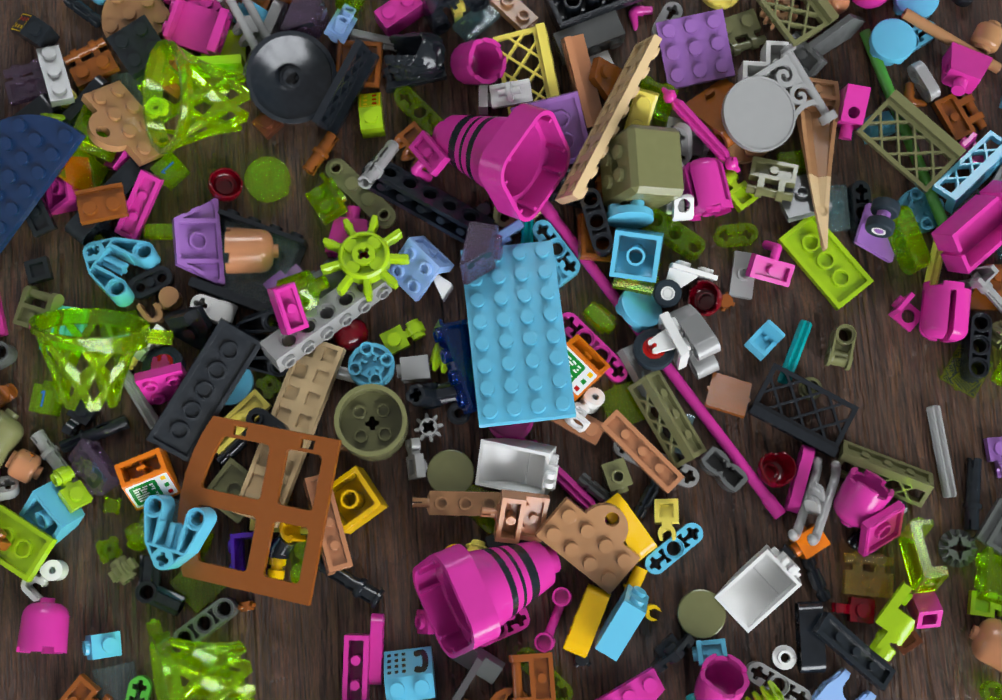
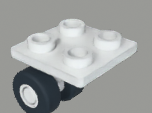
(668, 292)

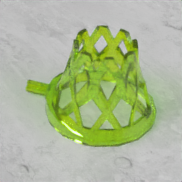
(190, 68)
(97, 351)
(202, 667)

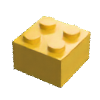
(357, 499)

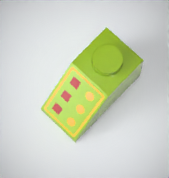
(371, 115)

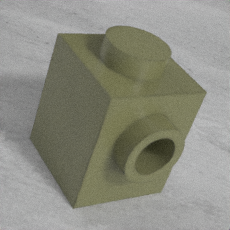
(616, 476)

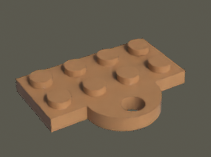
(122, 120)
(590, 542)

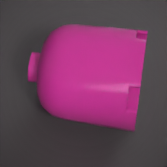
(478, 62)
(861, 497)
(44, 628)
(721, 679)

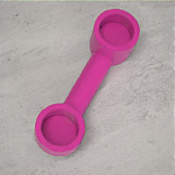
(545, 641)

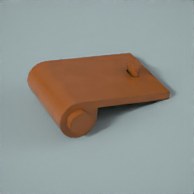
(708, 109)

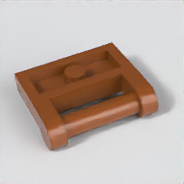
(540, 676)

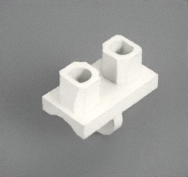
(510, 93)

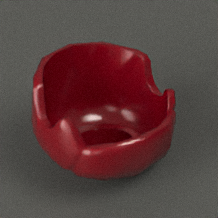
(225, 184)
(705, 297)
(351, 335)
(776, 469)

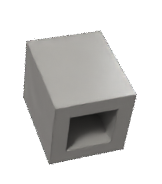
(414, 369)

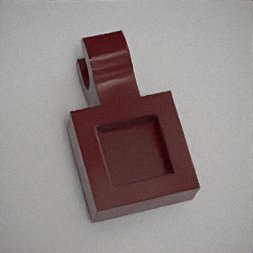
(857, 609)

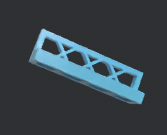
(977, 177)

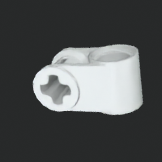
(215, 308)

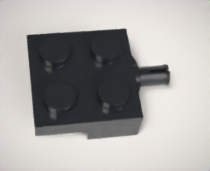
(134, 45)

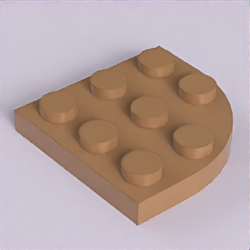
(120, 13)

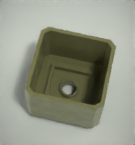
(643, 166)

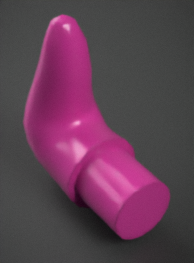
(639, 10)

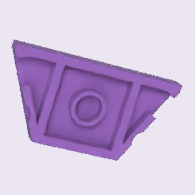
(199, 242)

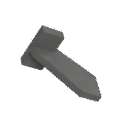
(811, 53)
(478, 663)

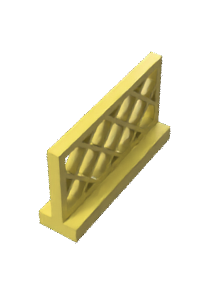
(544, 55)

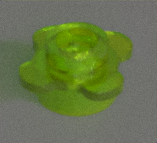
(268, 392)
(102, 546)

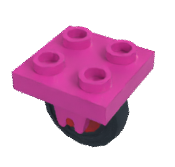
(161, 374)

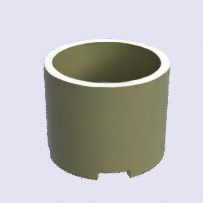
(358, 409)

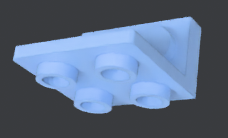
(424, 266)

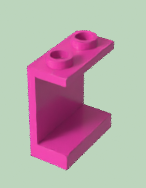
(197, 27)

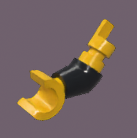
(281, 548)

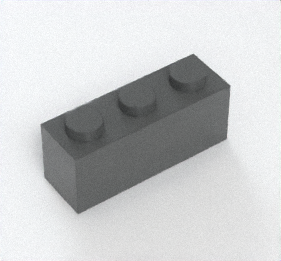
(599, 34)

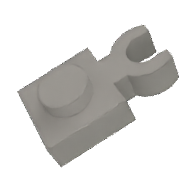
(415, 461)

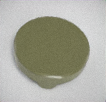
(450, 471)
(700, 613)

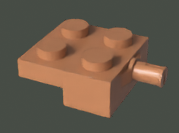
(518, 516)

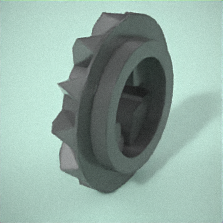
(951, 556)

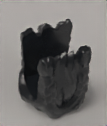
(417, 57)

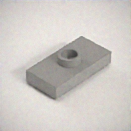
(740, 284)

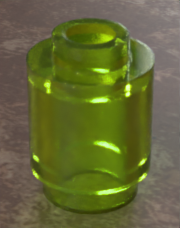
(600, 318)

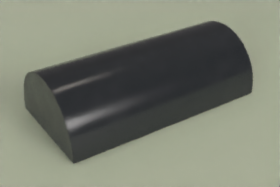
(572, 12)

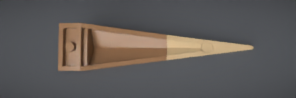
(818, 151)

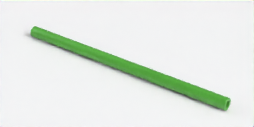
(905, 130)

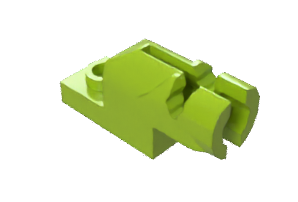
(894, 622)

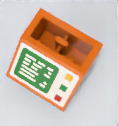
(584, 364)
(147, 476)

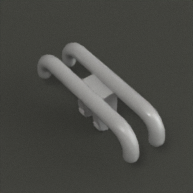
(248, 25)
(816, 502)

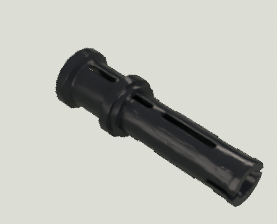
(358, 587)

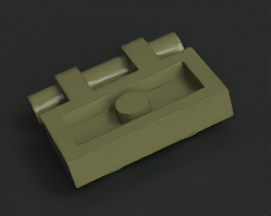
(744, 25)
(773, 173)

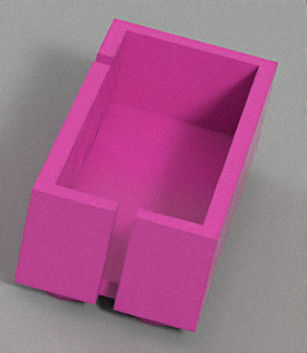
(972, 231)

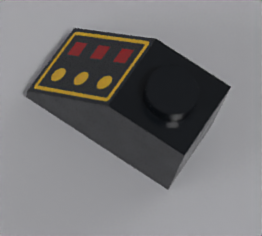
(35, 31)

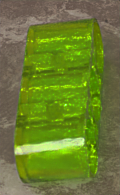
(686, 236)
(909, 243)

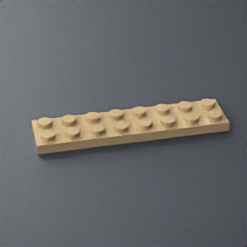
(607, 122)
(300, 408)

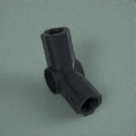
(431, 395)
(162, 597)

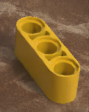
(637, 538)
(586, 621)

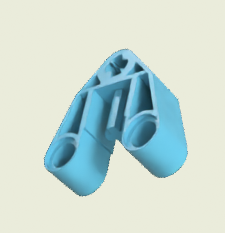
(102, 256)
(171, 542)

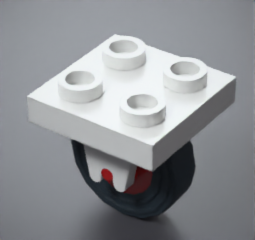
(658, 347)

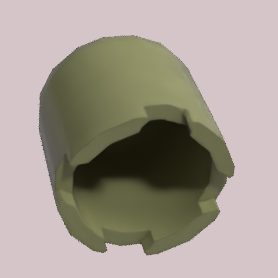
(10, 433)

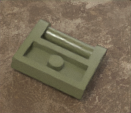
(26, 310)

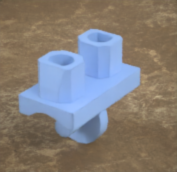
(341, 24)

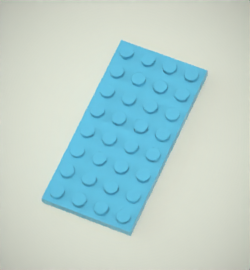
(519, 339)

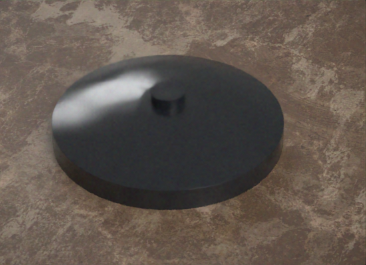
(289, 76)

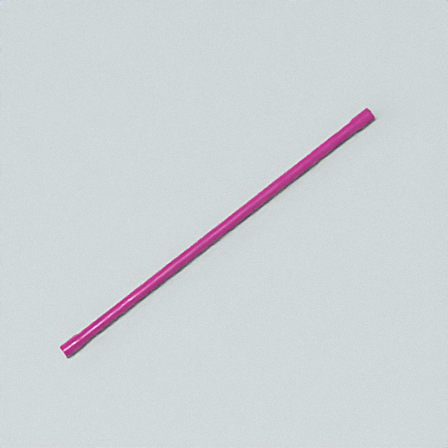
(767, 498)

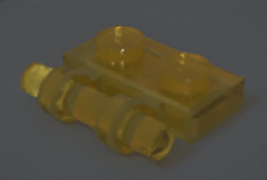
(868, 583)

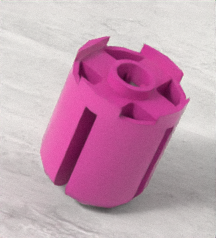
(709, 186)
(945, 311)

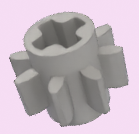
(429, 434)

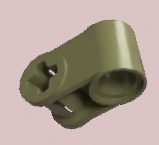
(841, 352)

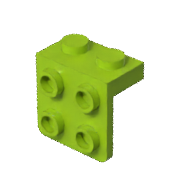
(232, 55)

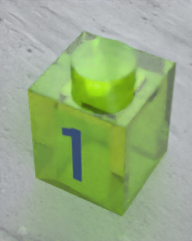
(170, 170)
(44, 399)

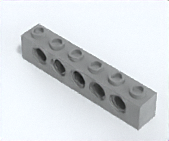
(331, 305)

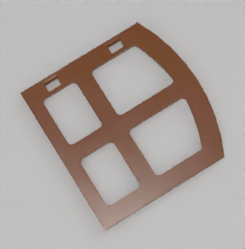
(266, 509)

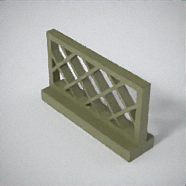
(817, 9)
(924, 127)

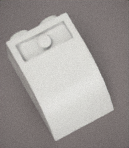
(517, 465)
(760, 587)

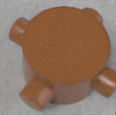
(727, 302)
(246, 606)

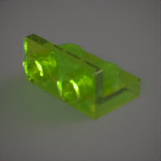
(327, 201)

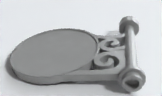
(763, 113)

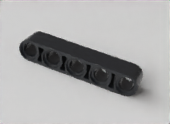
(127, 175)

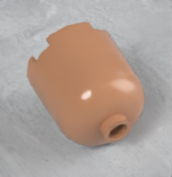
(249, 250)
(987, 642)

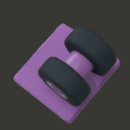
(877, 226)

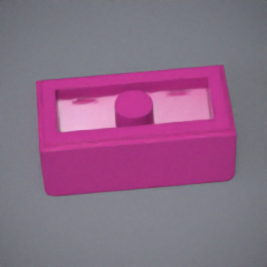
(288, 308)

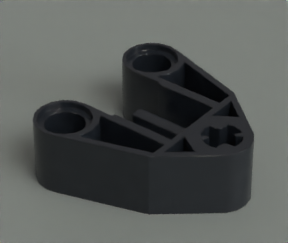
(437, 18)
(259, 323)

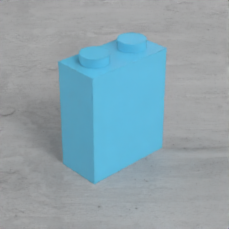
(622, 622)

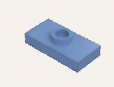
(510, 231)

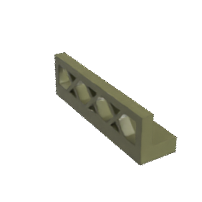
(670, 416)
(890, 470)

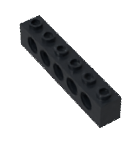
(426, 201)

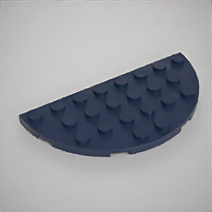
(30, 160)

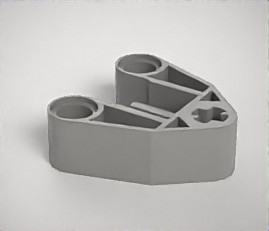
(701, 339)

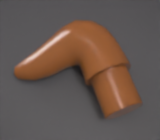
(909, 94)

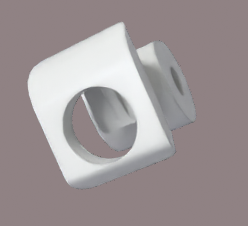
(677, 208)
(588, 404)
(50, 571)

